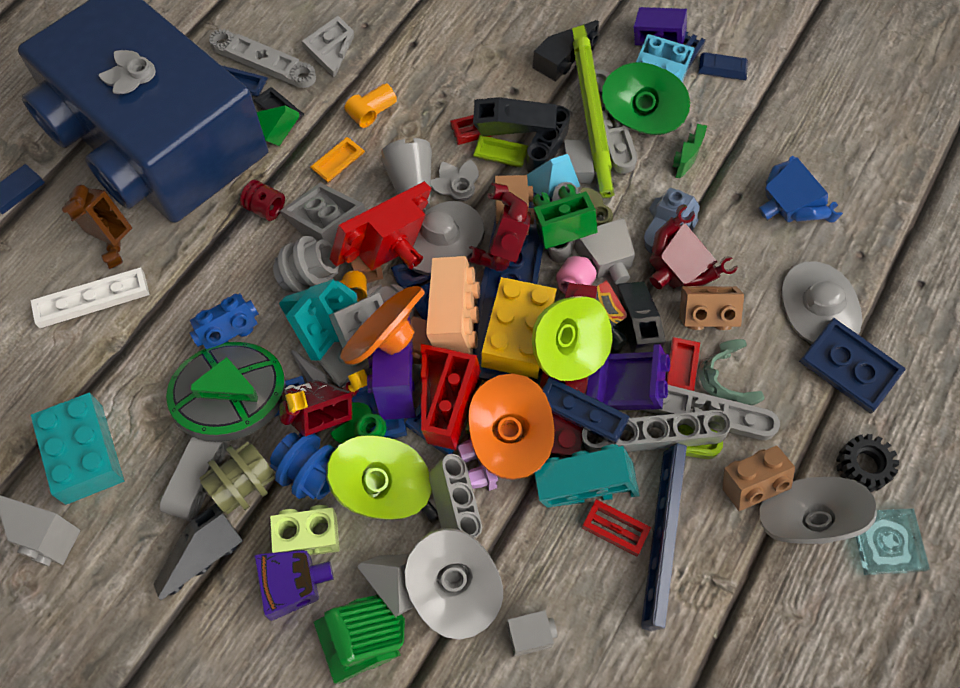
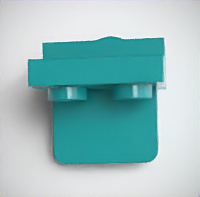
(310, 311)

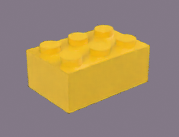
(511, 327)

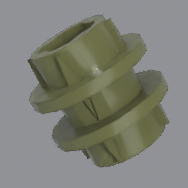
(229, 486)

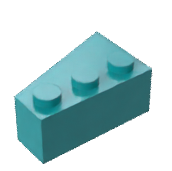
(586, 477)

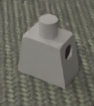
(609, 250)

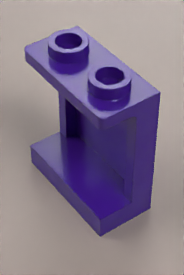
(632, 380)

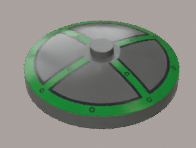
(226, 419)

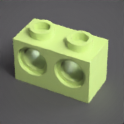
(304, 537)

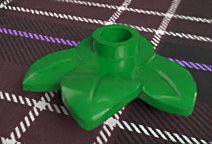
(360, 425)

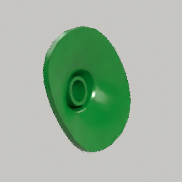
(646, 98)

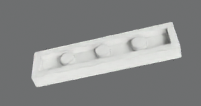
(89, 297)

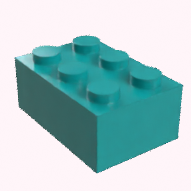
(77, 449)

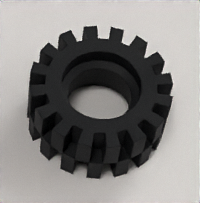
(876, 450)

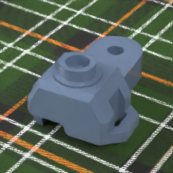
(665, 208)

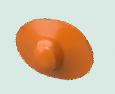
(385, 328)
(511, 426)

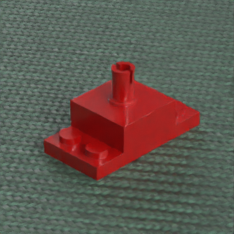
(384, 231)

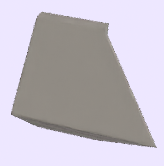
(387, 577)

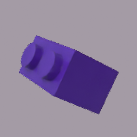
(660, 22)

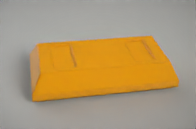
(337, 159)

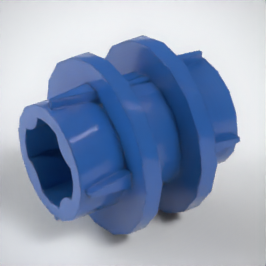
(302, 462)

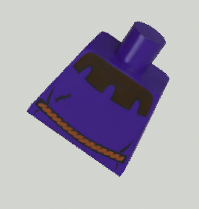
(289, 581)

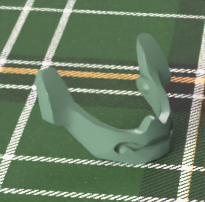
(709, 375)

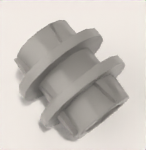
(304, 264)

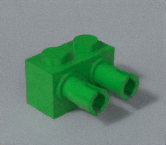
(565, 218)

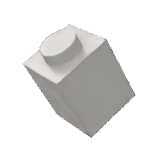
(531, 633)

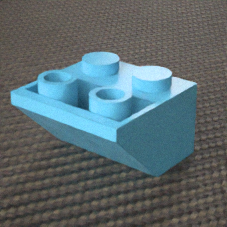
(666, 54)

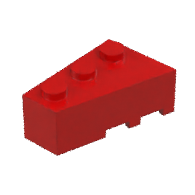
(446, 393)

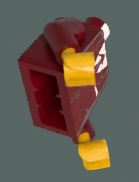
(319, 404)

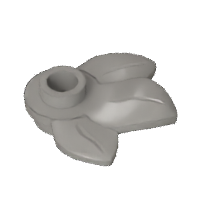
(129, 72)
(453, 179)

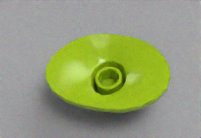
(572, 338)
(378, 478)

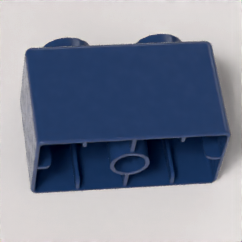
(168, 137)

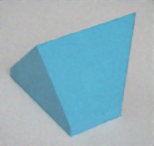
(551, 174)

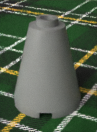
(408, 164)

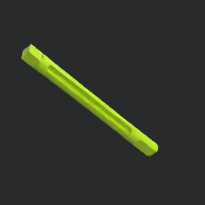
(593, 111)

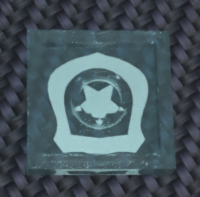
(893, 544)

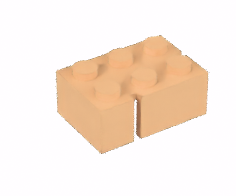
(453, 305)

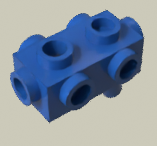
(224, 322)

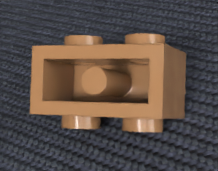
(711, 307)
(758, 477)

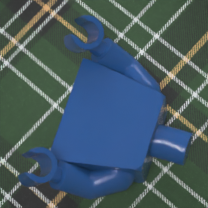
(796, 194)

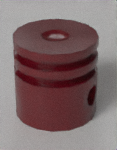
(259, 197)

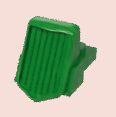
(359, 637)

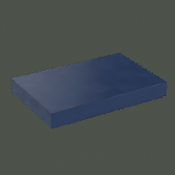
(852, 365)

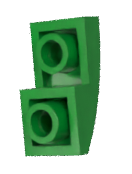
(689, 152)

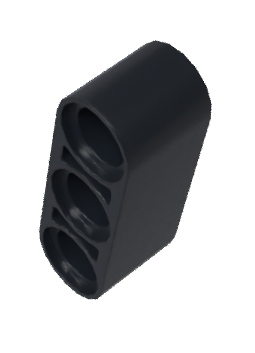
(547, 143)

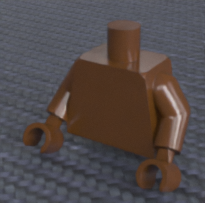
(99, 218)

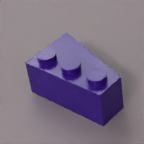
(392, 382)

